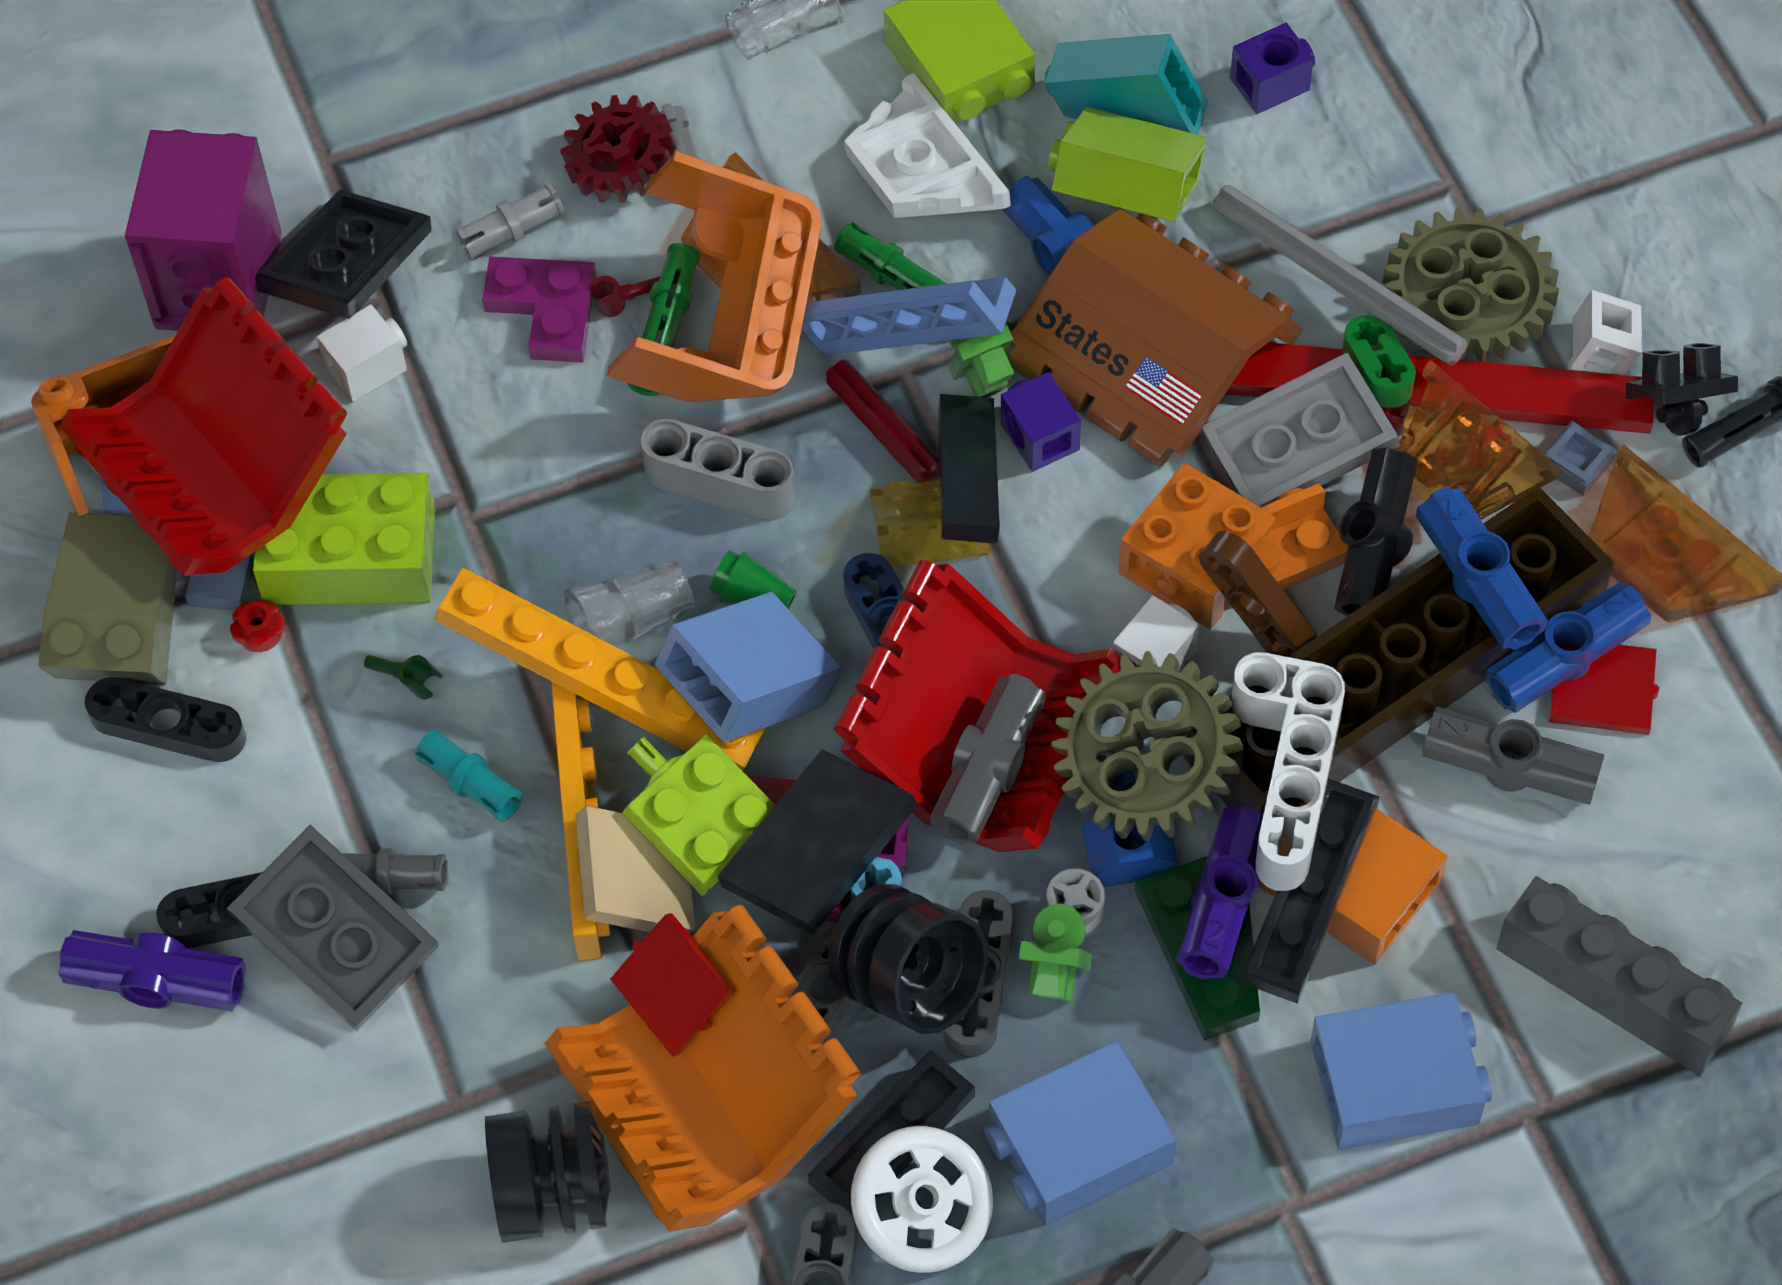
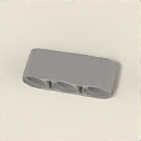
(702, 450)

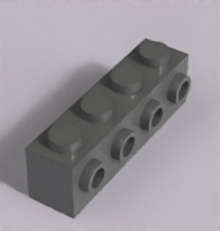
(1619, 974)

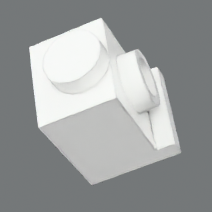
(1606, 335)

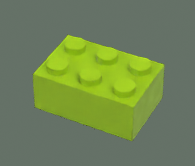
(354, 543)

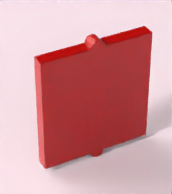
(1611, 694)
(672, 984)

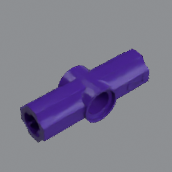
(1214, 917)
(152, 970)

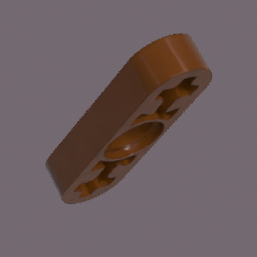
(1255, 594)

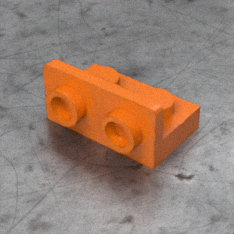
(1302, 539)

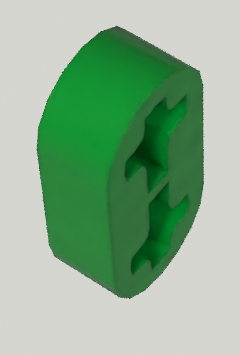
(1389, 357)

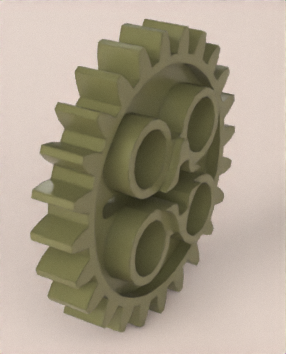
(1476, 284)
(1156, 795)

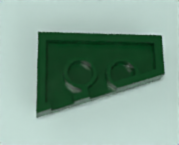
(1214, 1002)

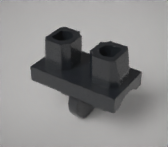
(1679, 391)

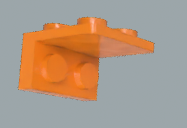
(1166, 541)

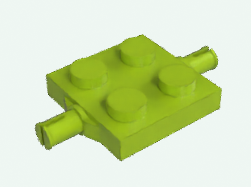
(696, 809)

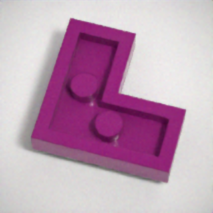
(550, 291)

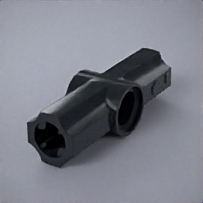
(1376, 529)

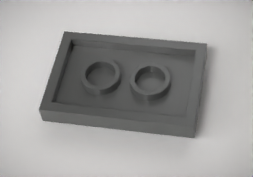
(333, 927)

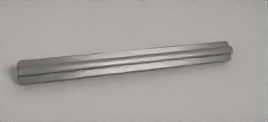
(1340, 275)

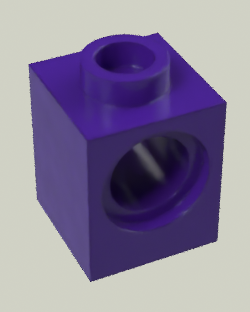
(1272, 67)
(1040, 421)

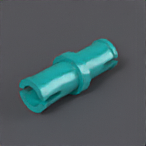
(468, 775)

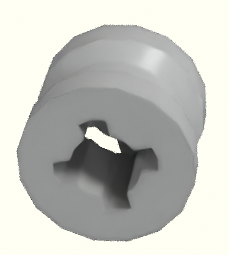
(1079, 889)

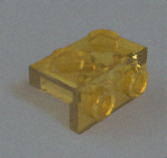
(910, 525)

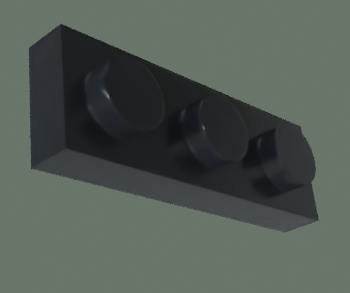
(924, 1097)

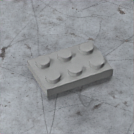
(1300, 433)

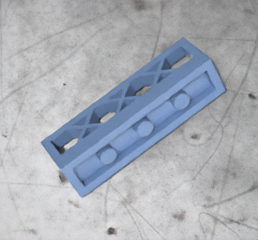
(909, 316)

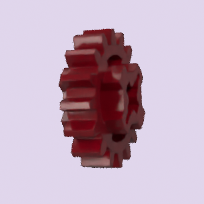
(617, 148)

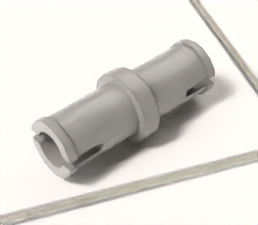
(510, 221)

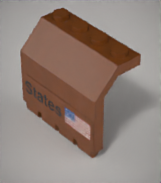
(1145, 332)

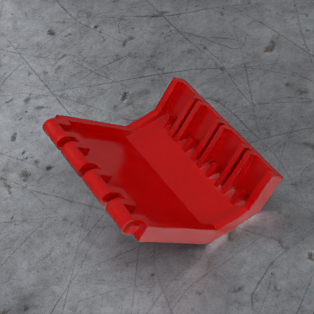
(217, 439)
(934, 681)

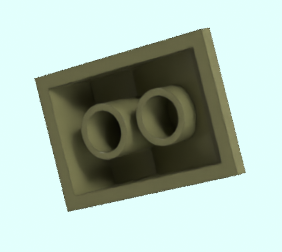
(108, 603)

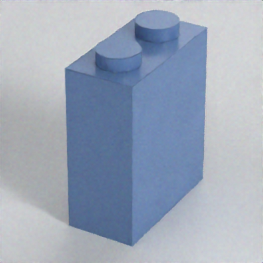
(747, 666)
(1399, 1070)
(1079, 1133)

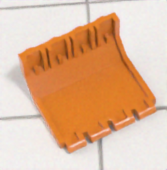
(733, 1104)

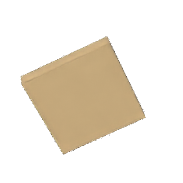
(626, 876)

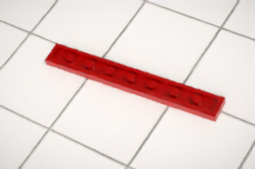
(1506, 389)

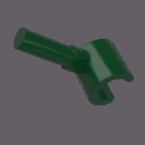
(410, 673)

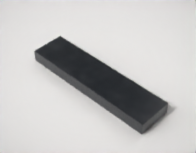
(968, 469)
(1303, 915)

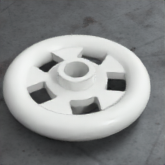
(889, 1237)

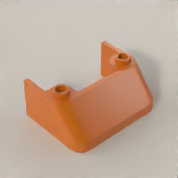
(770, 258)
(89, 388)

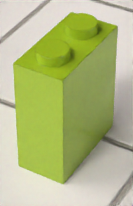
(960, 52)
(1127, 163)

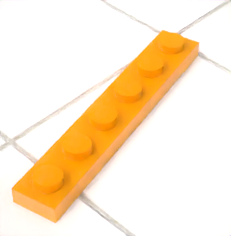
(579, 663)
(575, 769)

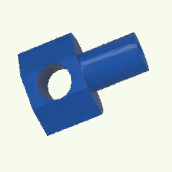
(1122, 866)

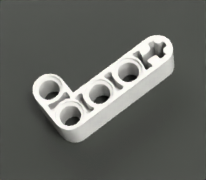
(1293, 774)

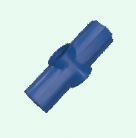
(1044, 221)
(1495, 593)
(1592, 629)

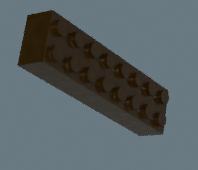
(1423, 645)

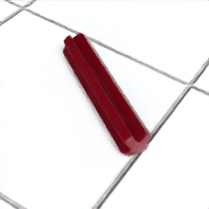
(883, 421)

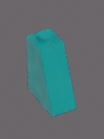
(1128, 78)

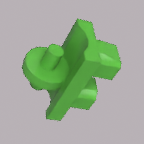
(982, 362)
(1056, 958)

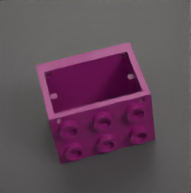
(200, 218)

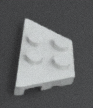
(922, 159)

